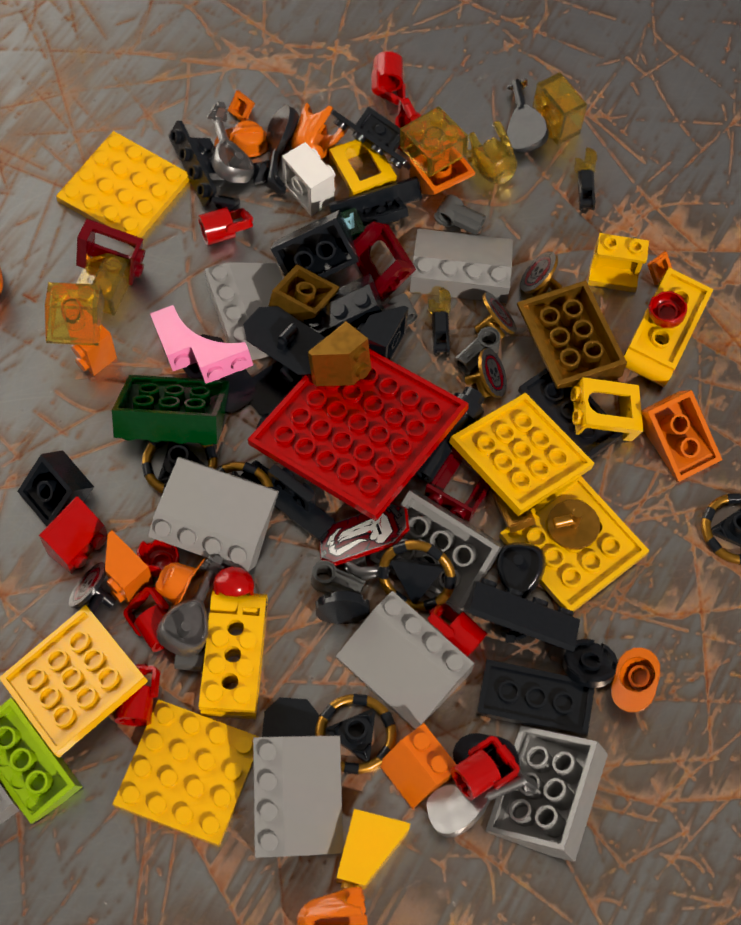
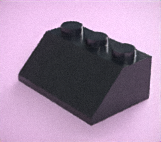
(318, 247)
(350, 304)

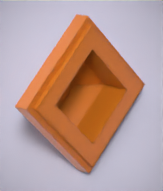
(241, 106)
(659, 266)

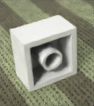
(308, 178)

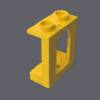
(339, 157)
(630, 408)

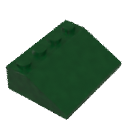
(170, 409)

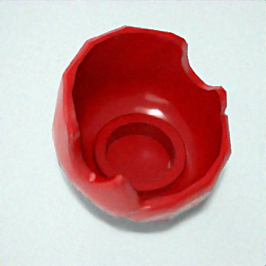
(667, 309)
(157, 555)
(233, 582)

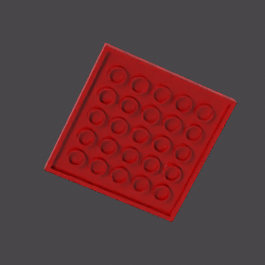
(360, 437)

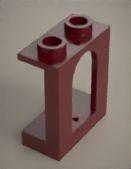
(87, 248)
(397, 272)
(435, 489)

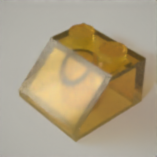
(112, 275)
(73, 313)

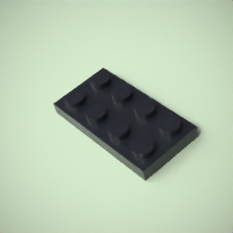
(560, 408)
(535, 698)

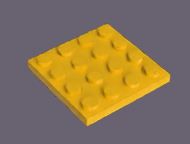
(123, 186)
(521, 453)
(579, 575)
(72, 680)
(187, 773)

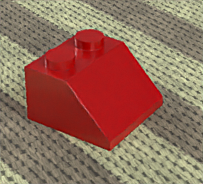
(73, 535)

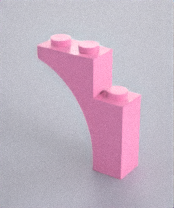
(186, 348)

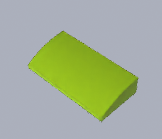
(30, 768)

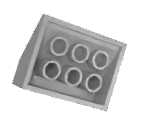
(462, 265)
(237, 293)
(214, 514)
(465, 545)
(405, 660)
(567, 782)
(297, 796)

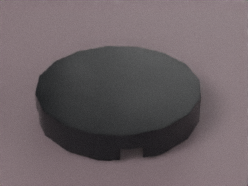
(342, 608)
(590, 664)

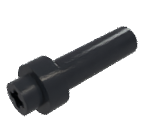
(436, 460)

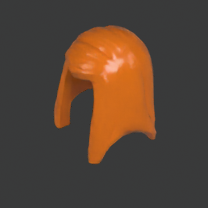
(314, 131)
(337, 908)

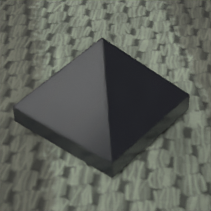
(261, 172)
(224, 201)

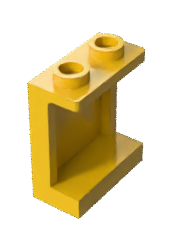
(617, 262)

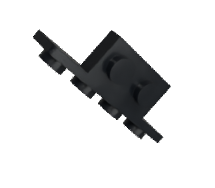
(377, 131)
(196, 159)
(382, 204)
(295, 500)

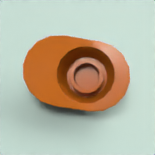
(248, 137)
(175, 580)
(635, 680)

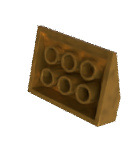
(572, 335)

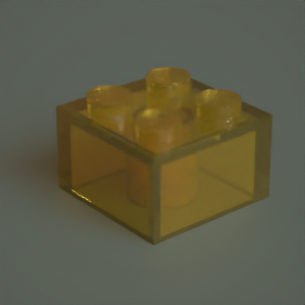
(560, 107)
(434, 141)

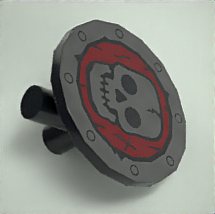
(90, 586)

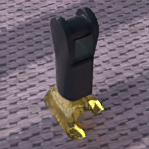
(585, 171)
(440, 321)

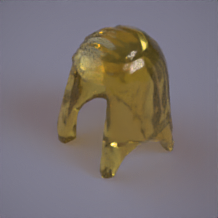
(494, 158)

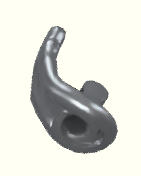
(359, 568)

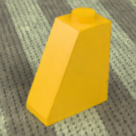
(368, 847)

